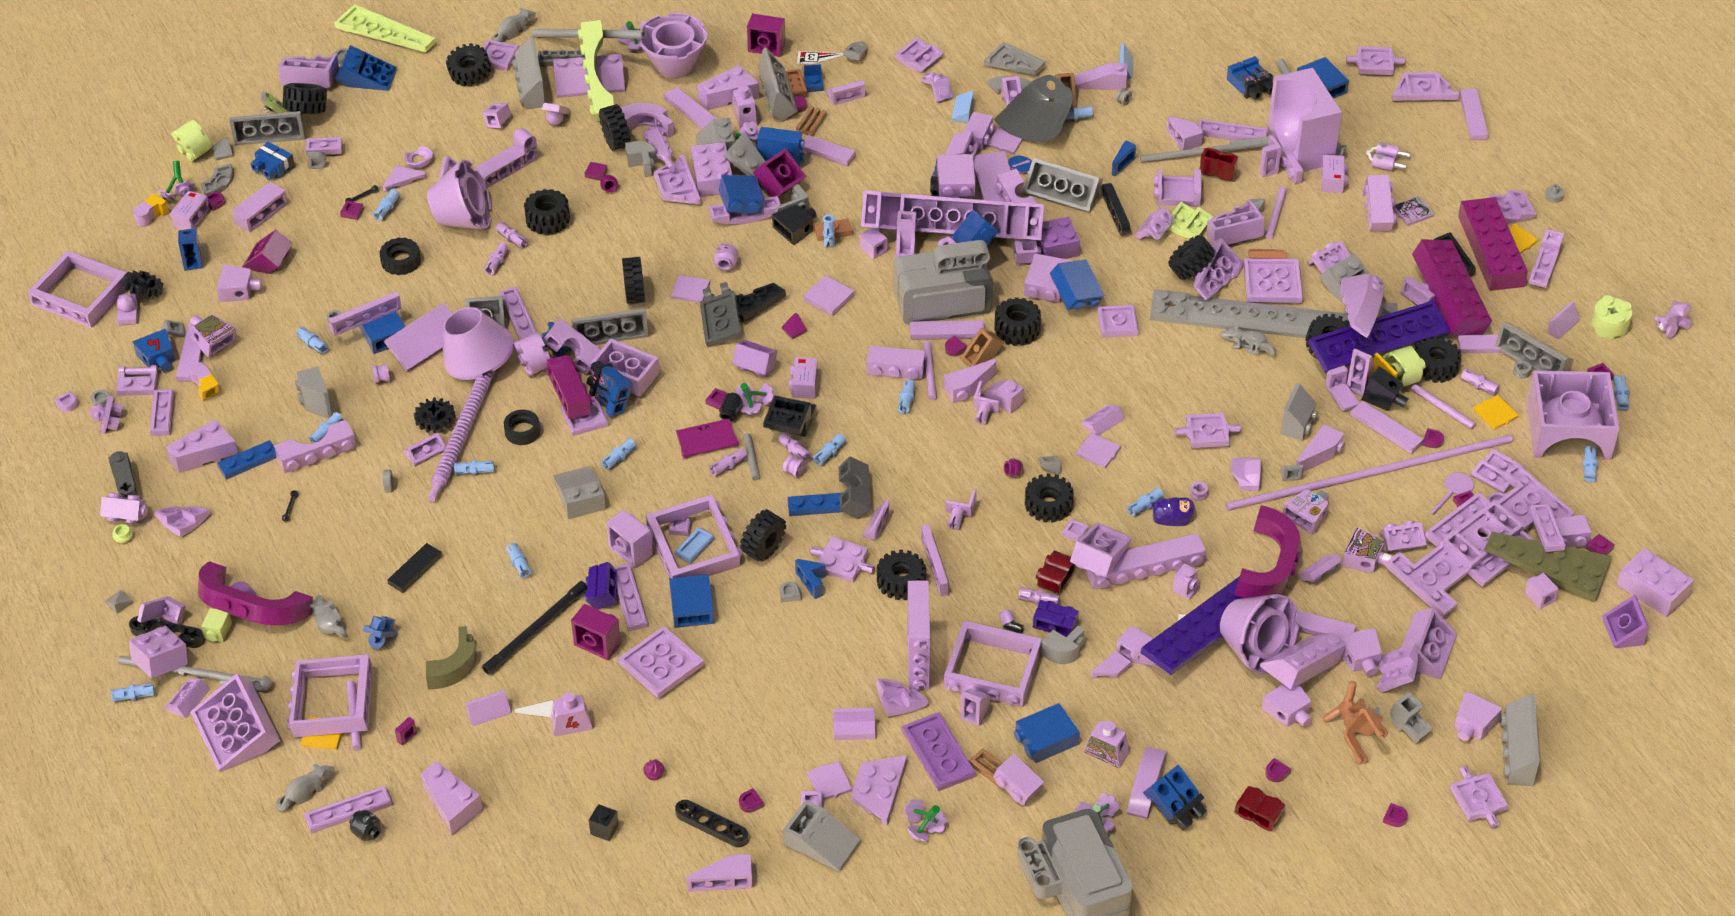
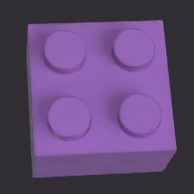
(1059, 239)

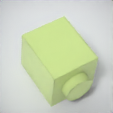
(216, 625)

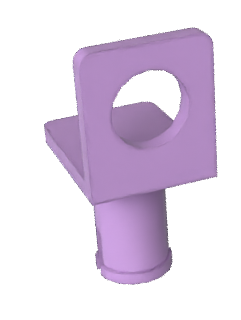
(984, 405)
(959, 509)

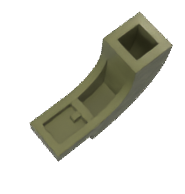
(455, 667)

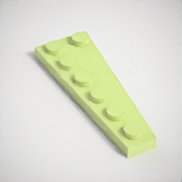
(376, 26)

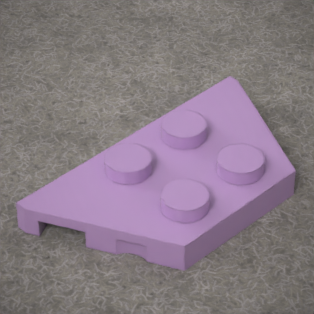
(1423, 87)
(677, 184)
(878, 785)

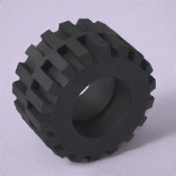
(304, 98)
(547, 211)
(1017, 321)

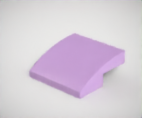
(918, 55)
(1515, 206)
(1492, 470)
(1398, 667)

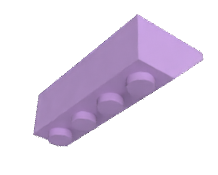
(571, 75)
(1305, 659)

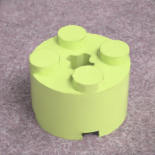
(191, 140)
(1611, 317)
(1406, 364)

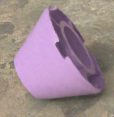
(674, 43)
(460, 198)
(474, 344)
(1259, 628)

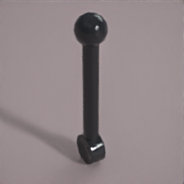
(374, 189)
(294, 494)

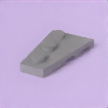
(1014, 59)
(745, 156)

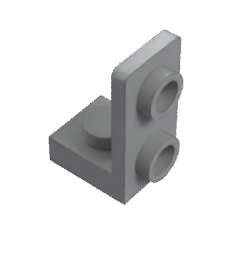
(798, 197)

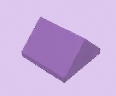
(1627, 624)

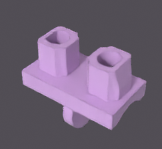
(108, 421)

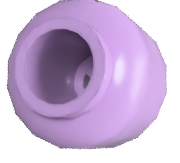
(725, 256)

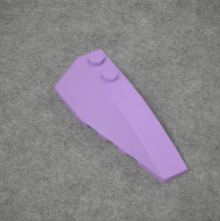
(1363, 300)

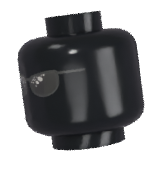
(365, 825)

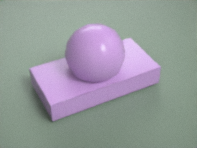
(555, 113)
(1416, 292)
(127, 309)

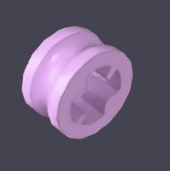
(1199, 495)

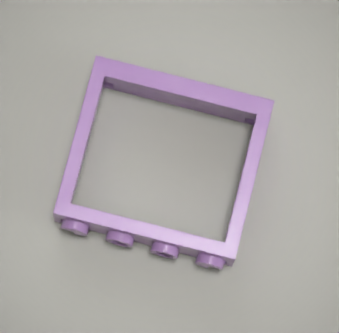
(85, 316)
(684, 510)
(918, 635)
(1000, 639)
(330, 667)

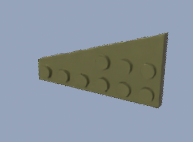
(1570, 568)

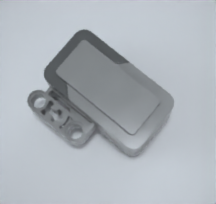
(944, 282)
(1077, 866)

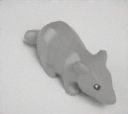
(513, 24)
(1251, 340)
(327, 617)
(300, 788)

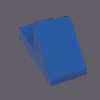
(813, 77)
(811, 574)

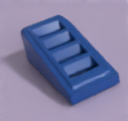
(1124, 157)

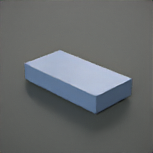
(694, 545)

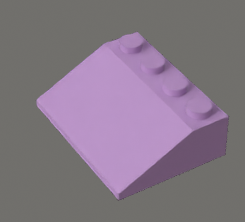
(234, 724)

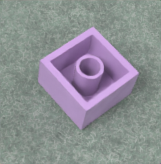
(629, 538)
(158, 651)

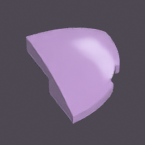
(182, 519)
(898, 698)

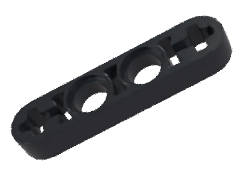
(1115, 209)
(189, 639)
(713, 820)

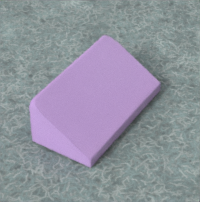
(1563, 321)
(1103, 419)
(425, 449)
(877, 521)
(187, 697)
(488, 708)

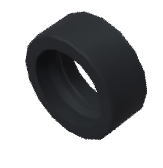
(521, 416)

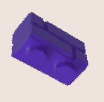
(601, 585)
(1055, 617)

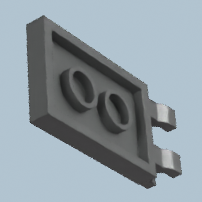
(720, 316)

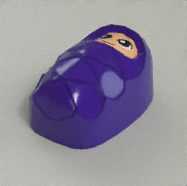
(1173, 511)

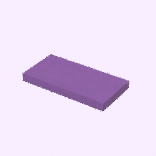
(938, 751)

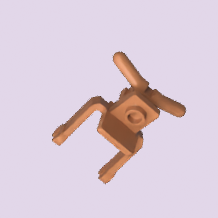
(1357, 719)

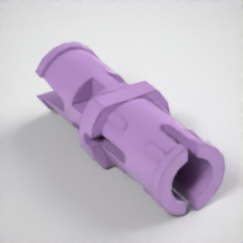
(512, 235)
(496, 258)
(1480, 381)
(794, 447)
(728, 462)
(1036, 596)

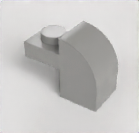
(641, 154)
(1063, 649)
(1406, 717)

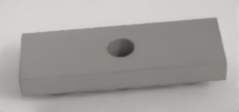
(546, 57)

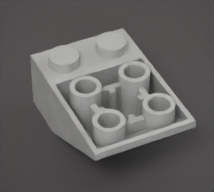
(1348, 267)
(819, 836)

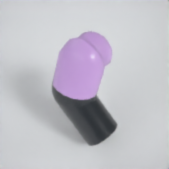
(1008, 622)

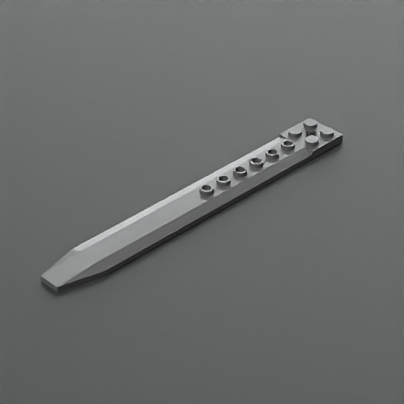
(1228, 313)

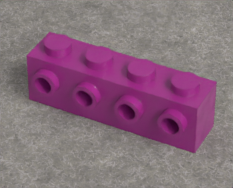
(569, 387)

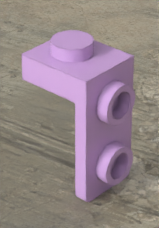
(940, 85)
(1338, 388)
(163, 607)

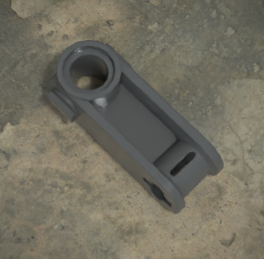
(122, 473)

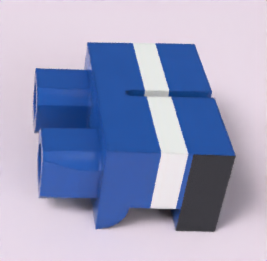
(272, 160)

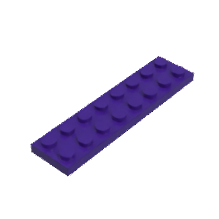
(1387, 335)
(1191, 633)

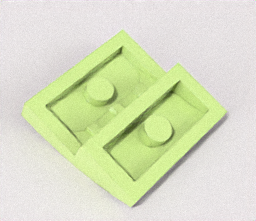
(1188, 221)

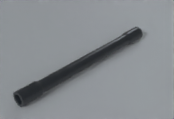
(498, 659)

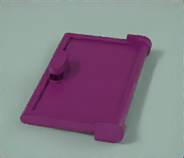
(717, 437)

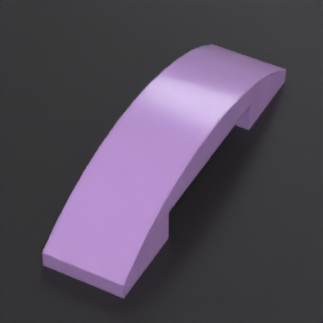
(719, 214)
(1546, 258)
(1147, 775)

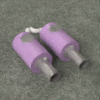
(1386, 155)

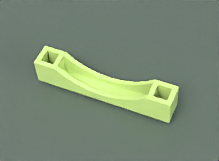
(592, 38)

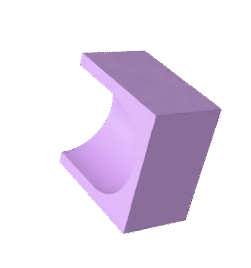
(1304, 117)
(1572, 406)

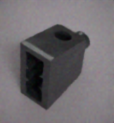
(794, 223)
(1384, 390)

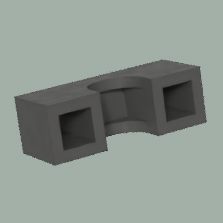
(856, 498)

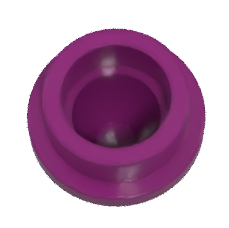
(608, 183)
(1013, 467)
(653, 769)

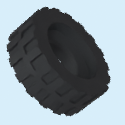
(403, 266)

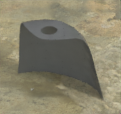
(1031, 113)

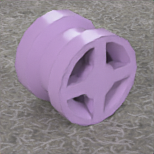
(381, 373)
(794, 466)

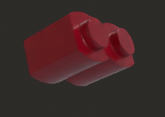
(1218, 164)
(1055, 572)
(1259, 808)

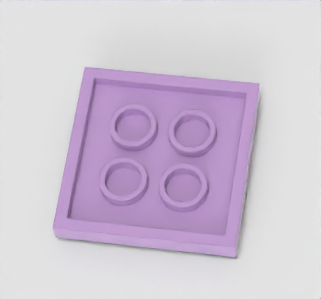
(1272, 280)
(661, 662)

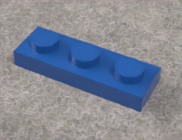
(247, 460)
(814, 504)

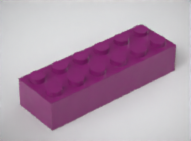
(1492, 244)
(1452, 287)

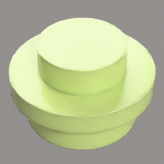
(122, 533)

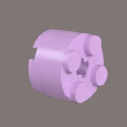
(532, 353)

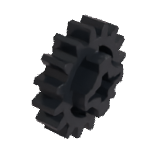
(142, 284)
(434, 415)

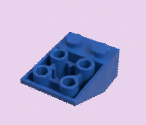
(364, 71)

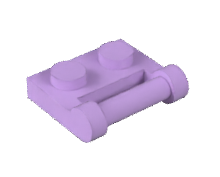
(137, 385)

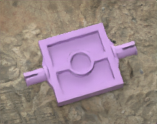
(1375, 60)
(1207, 430)
(843, 559)
(1478, 796)

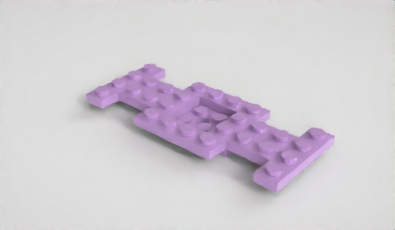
(1461, 547)

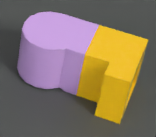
(150, 210)
(207, 383)

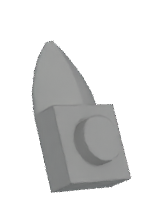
(855, 51)

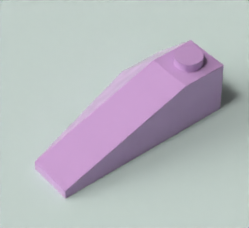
(1219, 271)

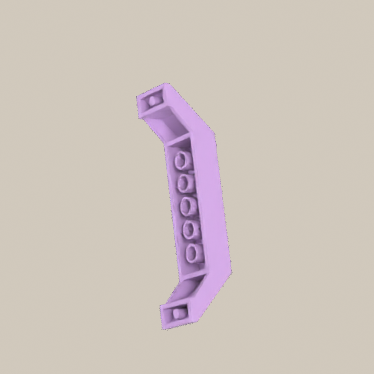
(946, 214)

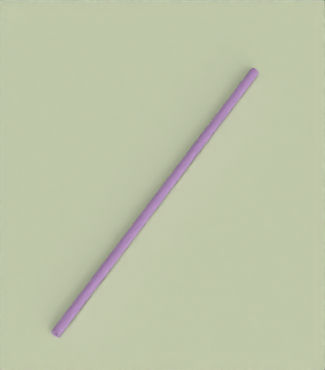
(1368, 472)

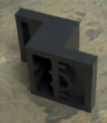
(789, 416)

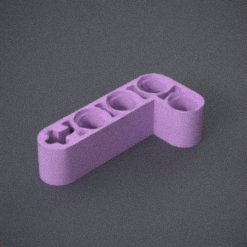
(511, 160)

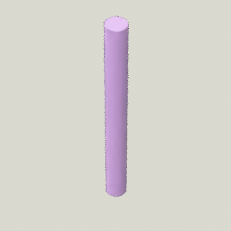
(1275, 214)
(929, 370)
(1443, 406)
(352, 708)

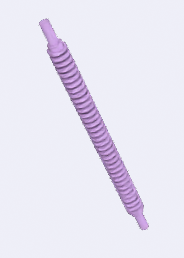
(460, 433)

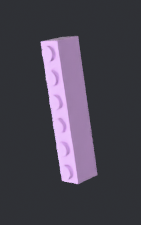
(1152, 560)

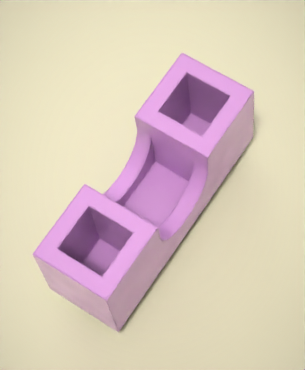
(1009, 185)
(564, 335)

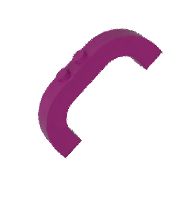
(1286, 534)
(246, 605)

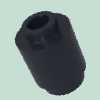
(730, 406)

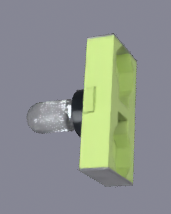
(271, 103)

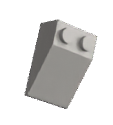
(580, 492)

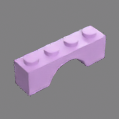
(295, 455)

